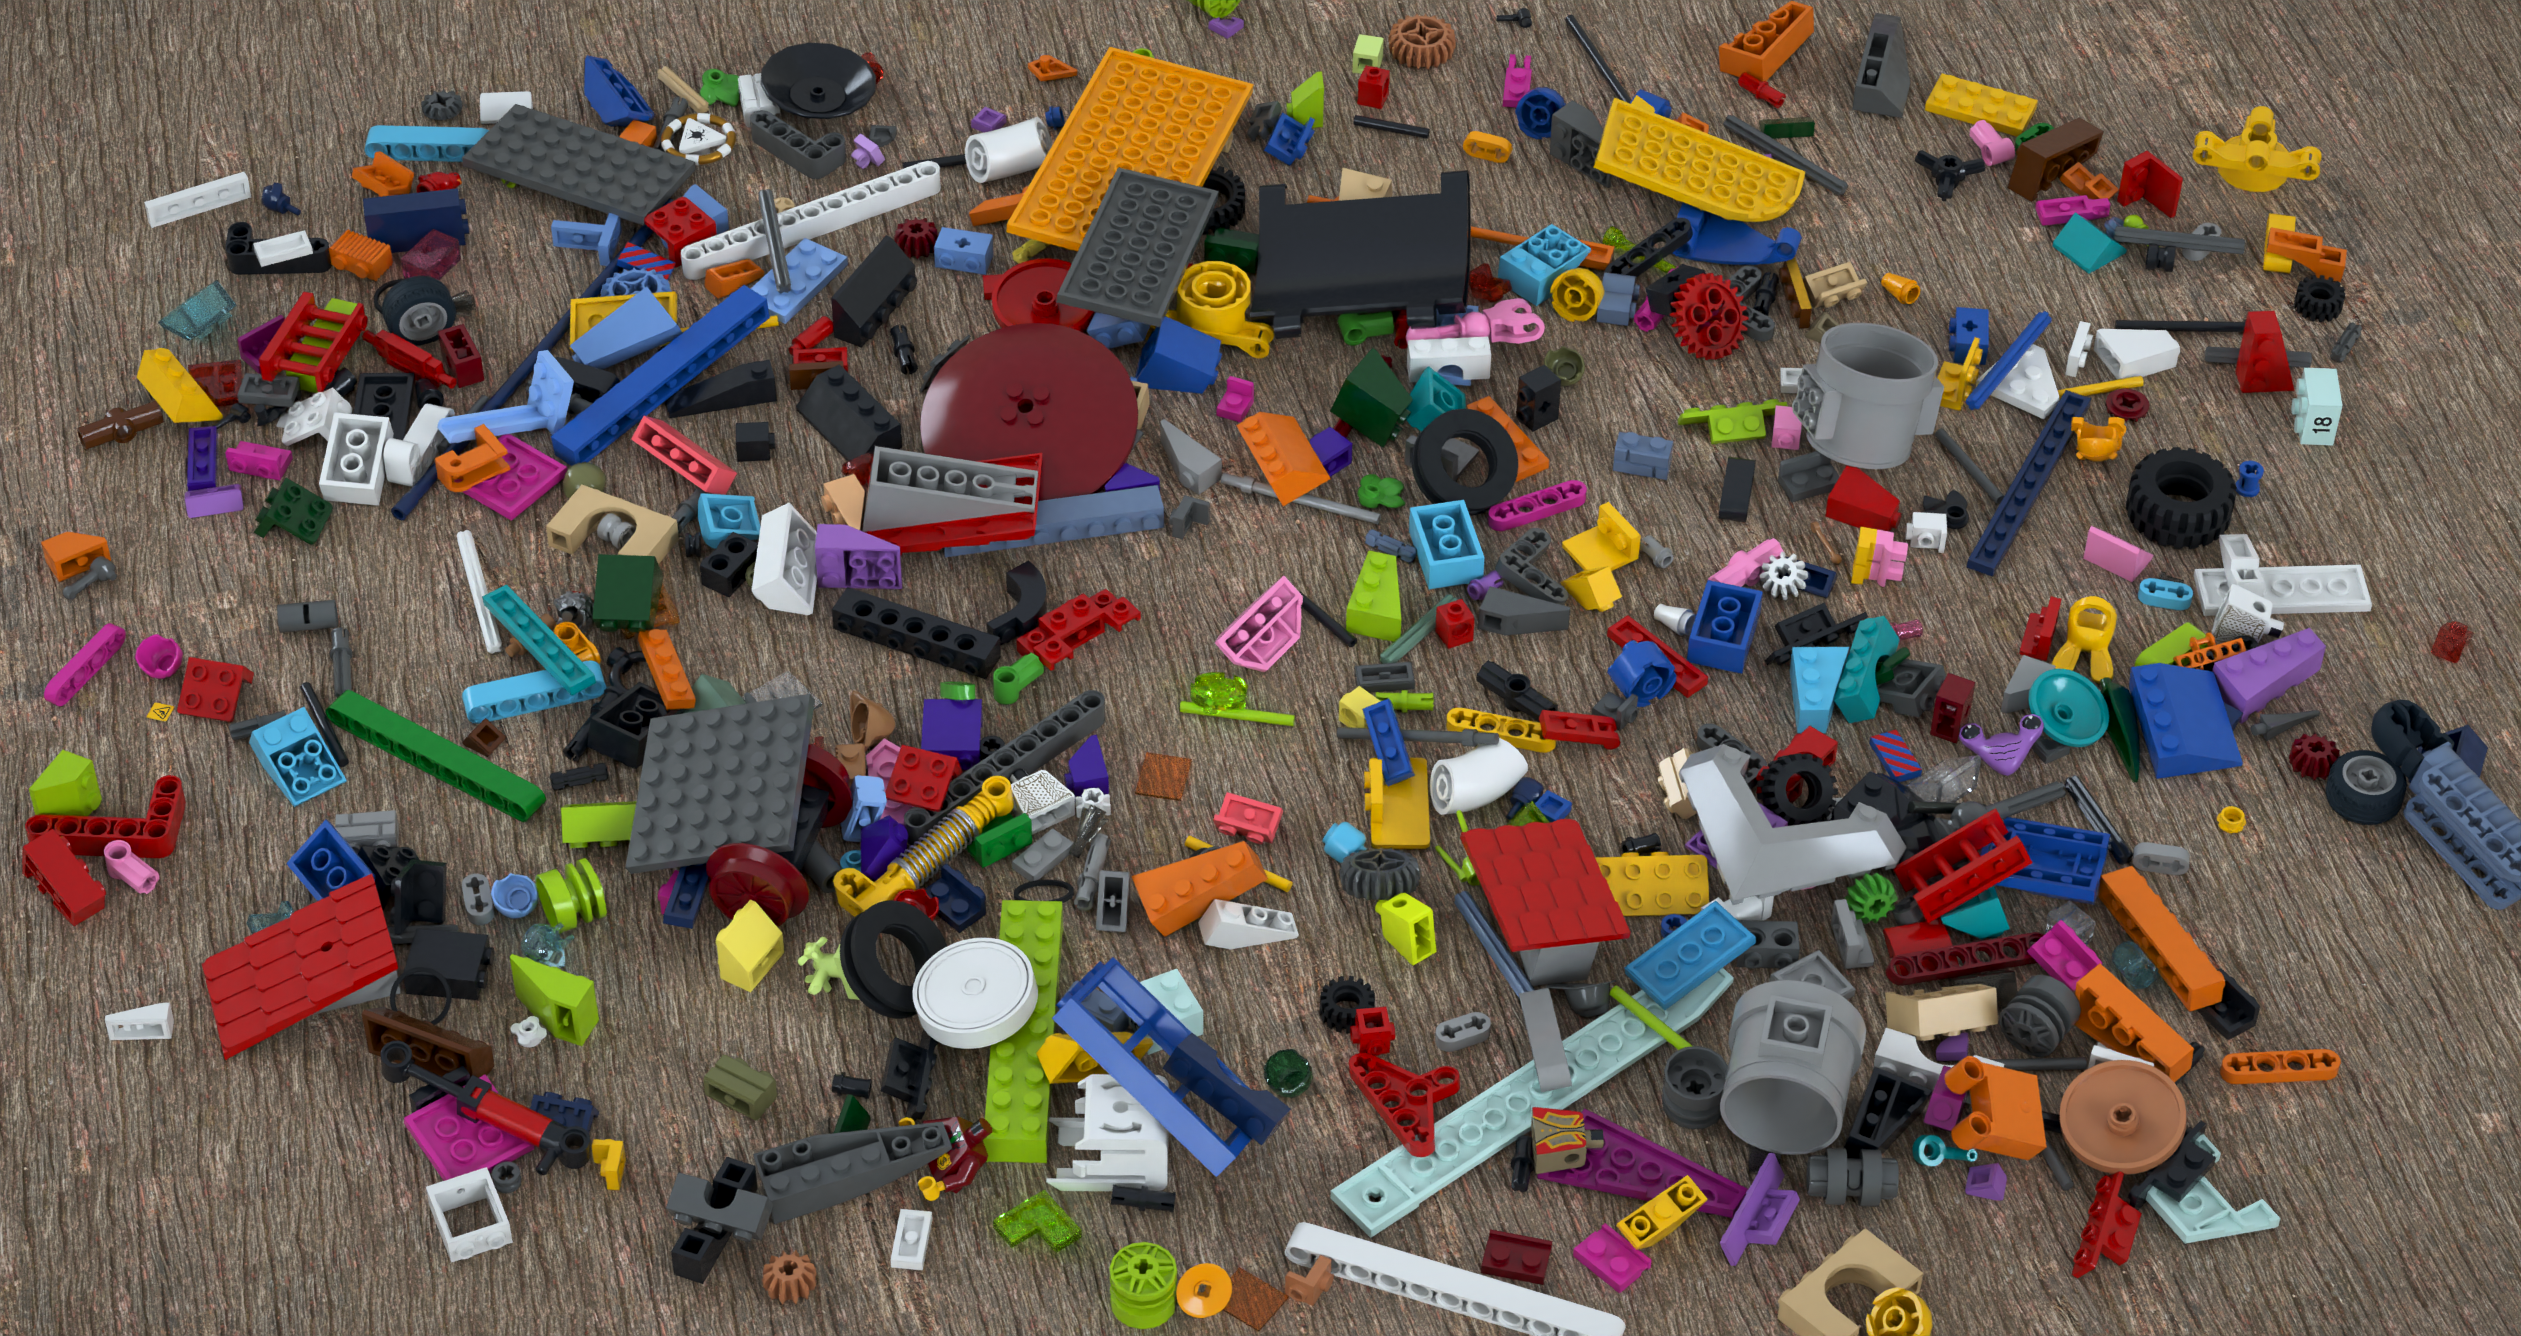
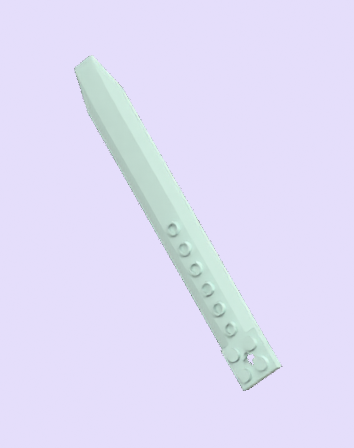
(1505, 1109)

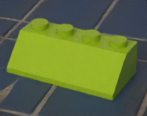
(597, 822)

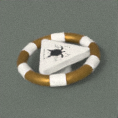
(699, 138)

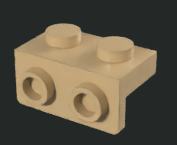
(1833, 284)

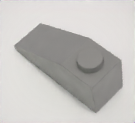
(1193, 463)

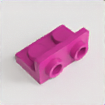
(258, 460)
(2064, 955)

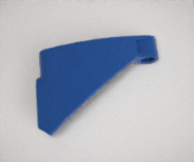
(1733, 241)

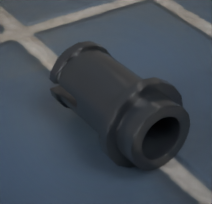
(1641, 845)
(851, 1085)

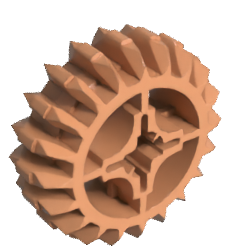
(1422, 41)

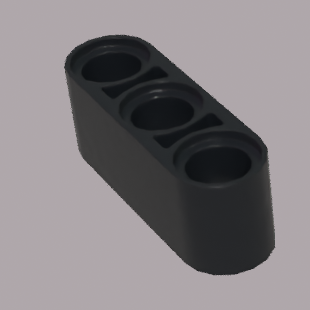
(588, 380)
(1737, 489)

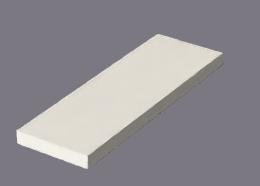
(2294, 589)

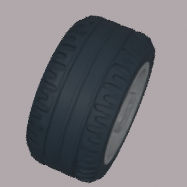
(418, 309)
(2365, 787)

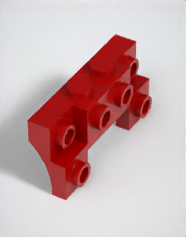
(1074, 625)

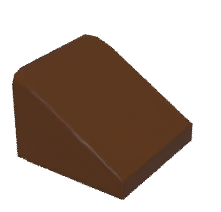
(484, 738)

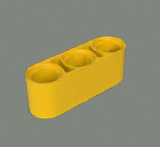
(2272, 261)

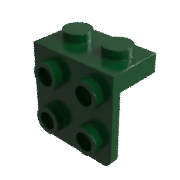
(1233, 248)
(294, 511)

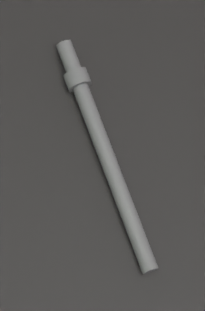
(1250, 485)

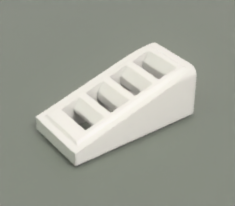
(141, 1023)

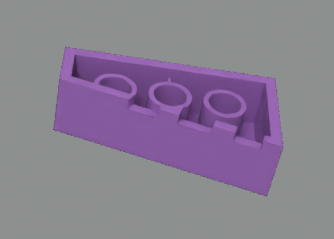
(2267, 671)

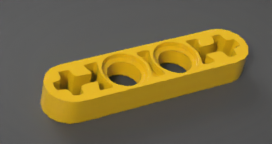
(1502, 726)

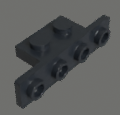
(1809, 629)
(908, 1073)
(2177, 1173)

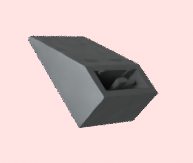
(1577, 140)

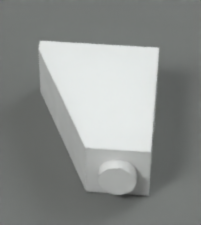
(2136, 351)

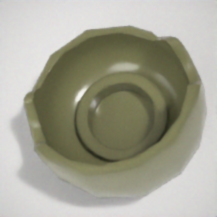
(1566, 365)
(583, 474)

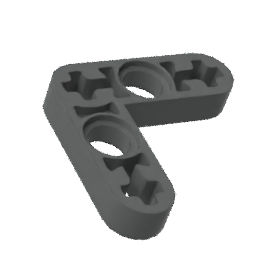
(1759, 325)
(1513, 563)
(1722, 737)

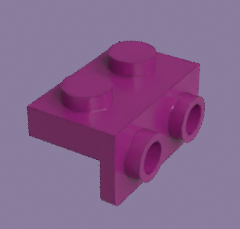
(255, 342)

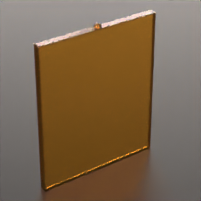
(1163, 776)
(1253, 1300)

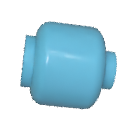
(1343, 840)

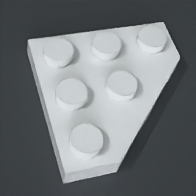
(2029, 384)

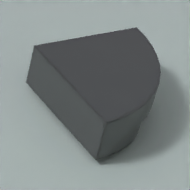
(882, 135)
(2049, 750)

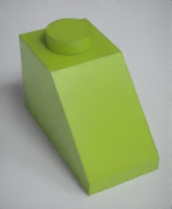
(1308, 101)

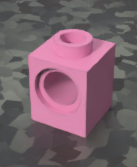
(1786, 429)

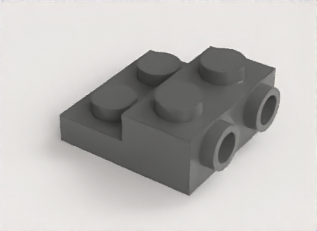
(1913, 687)

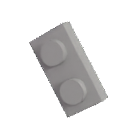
(1042, 856)

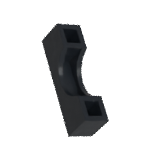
(698, 1248)

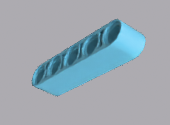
(422, 142)
(525, 695)

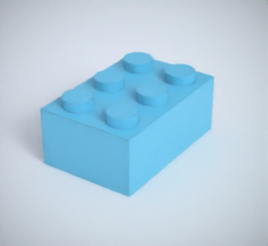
(1446, 544)

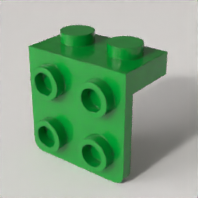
(1001, 838)

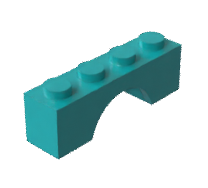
(1857, 688)

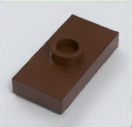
(804, 373)

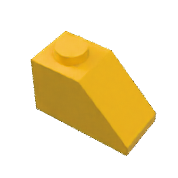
(1593, 588)

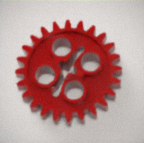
(1723, 330)

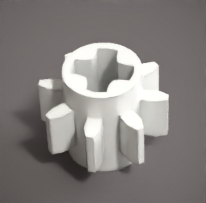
(1095, 797)

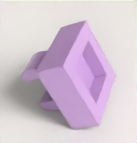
(866, 152)

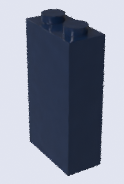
(409, 217)

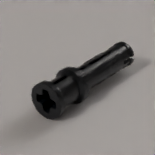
(580, 741)

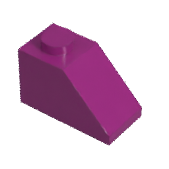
(1944, 1106)

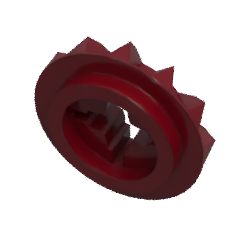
(2130, 398)

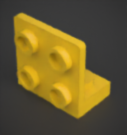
(1958, 378)
(1608, 544)

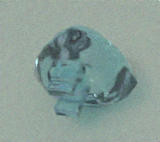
(544, 944)

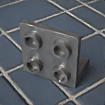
(1454, 455)

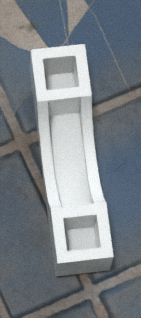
(1902, 1057)

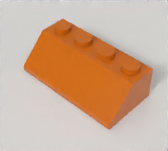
(1283, 454)

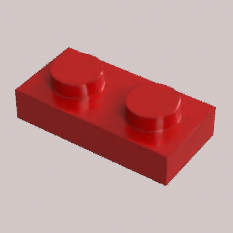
(821, 355)

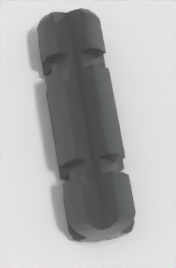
(2346, 342)

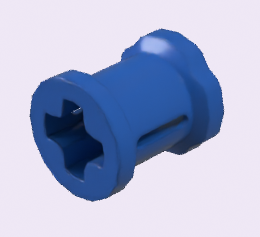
(2249, 478)

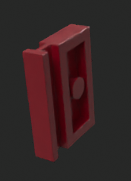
(1516, 1257)

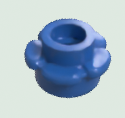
(1055, 117)

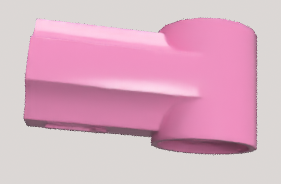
(1992, 146)
(127, 866)

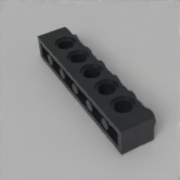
(916, 633)

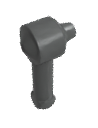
(100, 569)

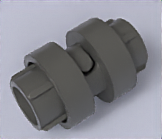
(1837, 1176)

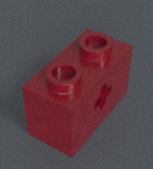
(461, 355)
(1952, 707)

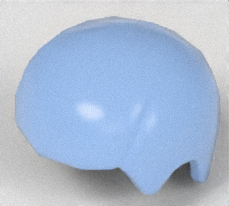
(515, 896)

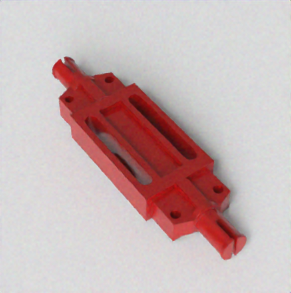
(409, 358)

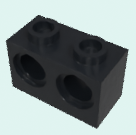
(727, 565)

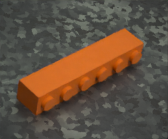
(2161, 938)

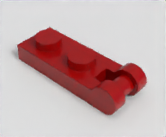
(1579, 728)

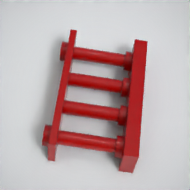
(297, 326)
(1970, 879)

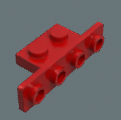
(2109, 1227)

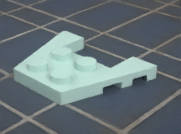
(2206, 1214)

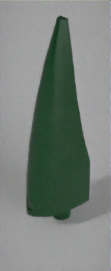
(2123, 725)

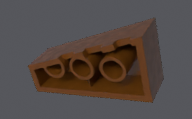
(2051, 155)

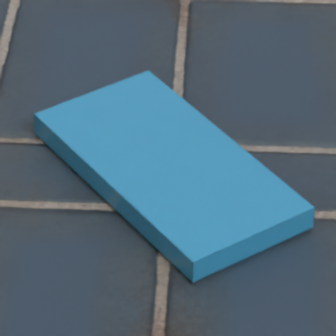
(1690, 955)

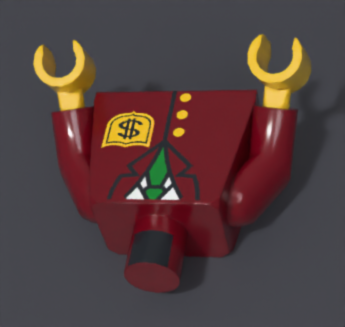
(961, 1163)

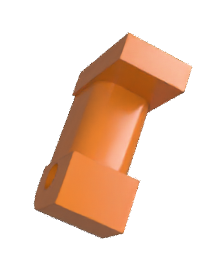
(474, 465)

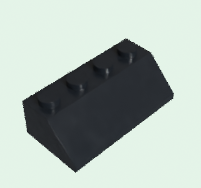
(872, 293)
(848, 415)

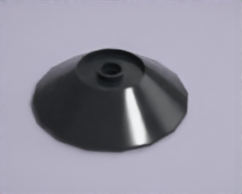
(818, 80)

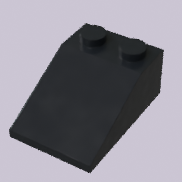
(624, 724)

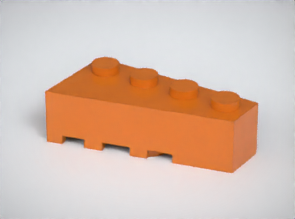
(1768, 43)
(2128, 1025)

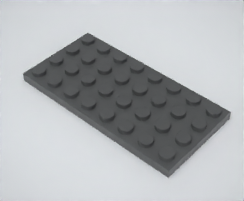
(579, 164)
(1138, 247)

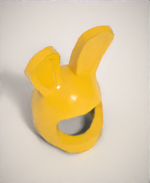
(2089, 634)

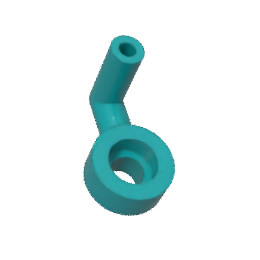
(1938, 1151)

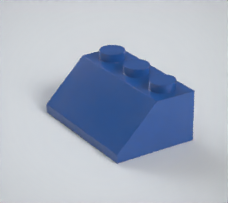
(327, 862)

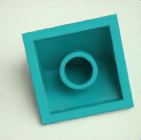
(2087, 244)

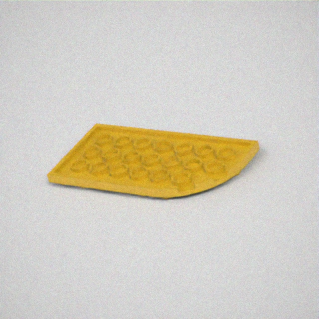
(1695, 166)

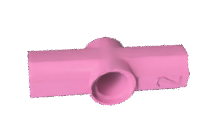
(1747, 567)

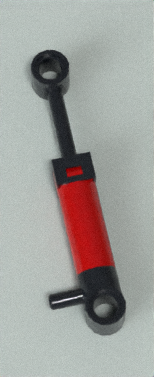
(480, 1102)

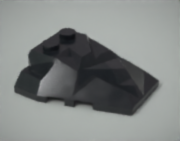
(1892, 798)

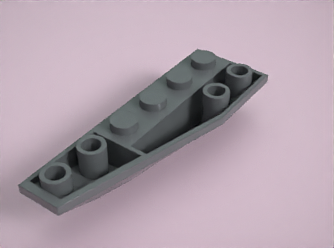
(1884, 71)
(844, 1165)

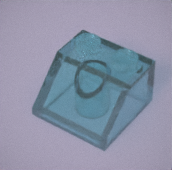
(199, 312)

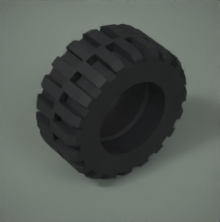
(2178, 521)

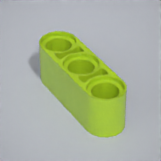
(2170, 646)

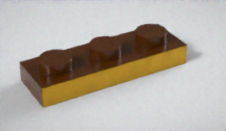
(1796, 293)

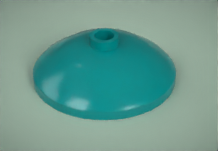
(2069, 707)

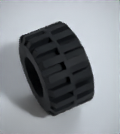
(1818, 782)

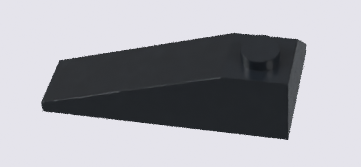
(734, 388)

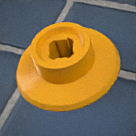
(1216, 1293)

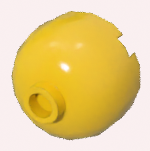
(1577, 294)
(1899, 1314)

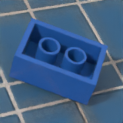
(1724, 626)

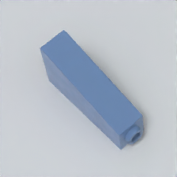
(626, 332)

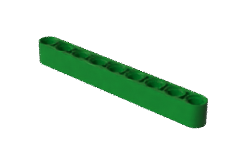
(436, 755)

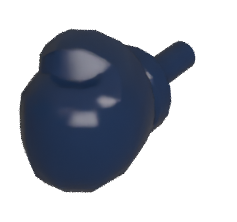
(276, 200)
(1526, 790)

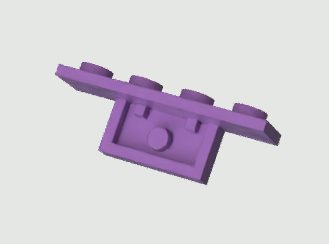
(1761, 1213)

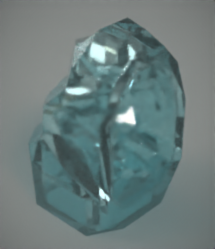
(2134, 965)

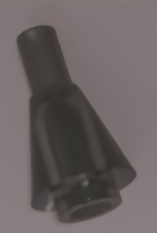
(464, 303)
(1089, 825)

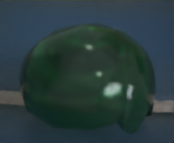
(1288, 1073)

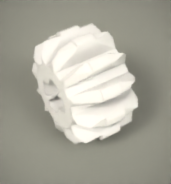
(1786, 584)

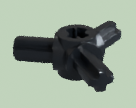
(1948, 171)

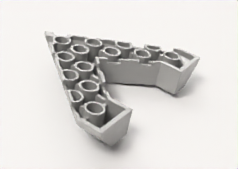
(1774, 860)

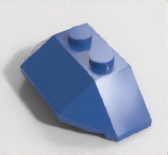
(613, 94)

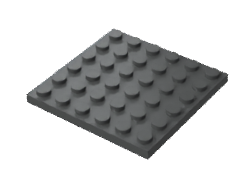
(720, 782)

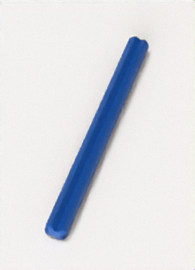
(2008, 360)

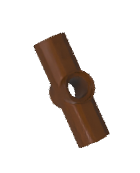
(120, 425)

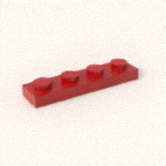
(1688, 678)

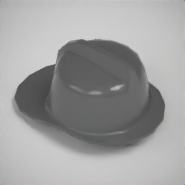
(1586, 998)

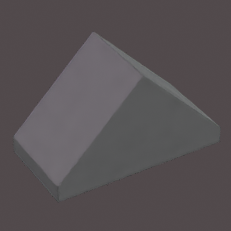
(1113, 901)

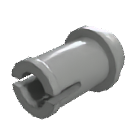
(1661, 556)

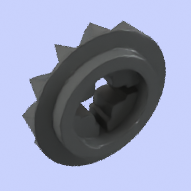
(434, 110)

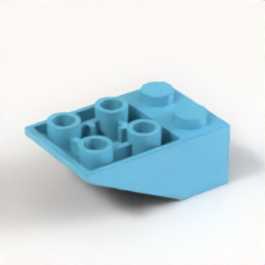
(1540, 261)
(296, 757)

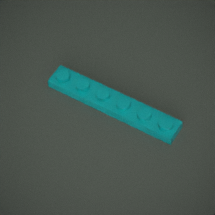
(539, 640)

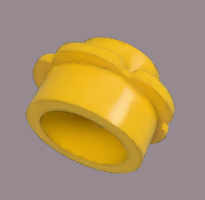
(2231, 819)

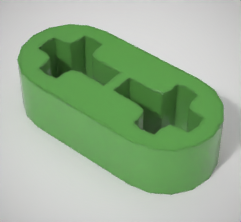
(957, 690)

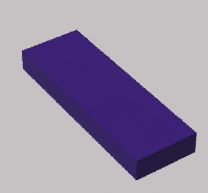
(202, 458)

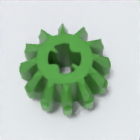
(1871, 898)

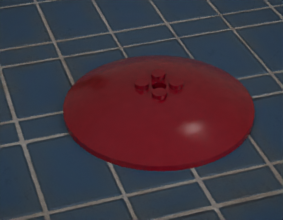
(1079, 396)

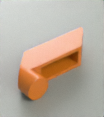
(995, 209)

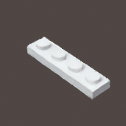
(197, 199)

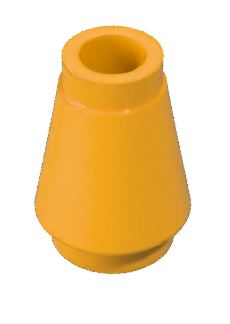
(1902, 288)

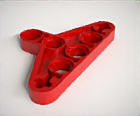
(1398, 1088)

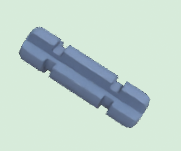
(1391, 546)

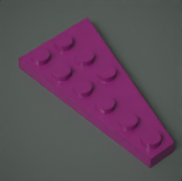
(1643, 1170)

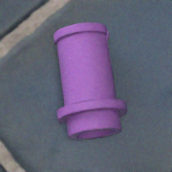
(1478, 587)

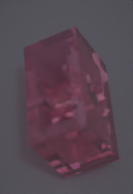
(431, 256)

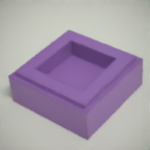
(988, 120)

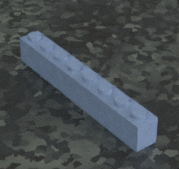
(1085, 518)

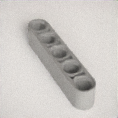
(1545, 1040)

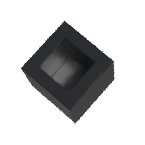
(754, 441)

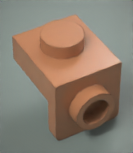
(1309, 1288)

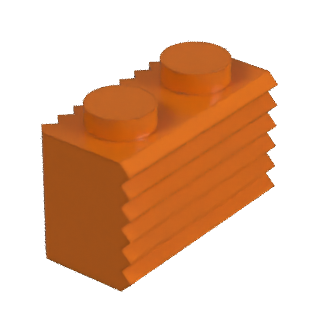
(361, 255)

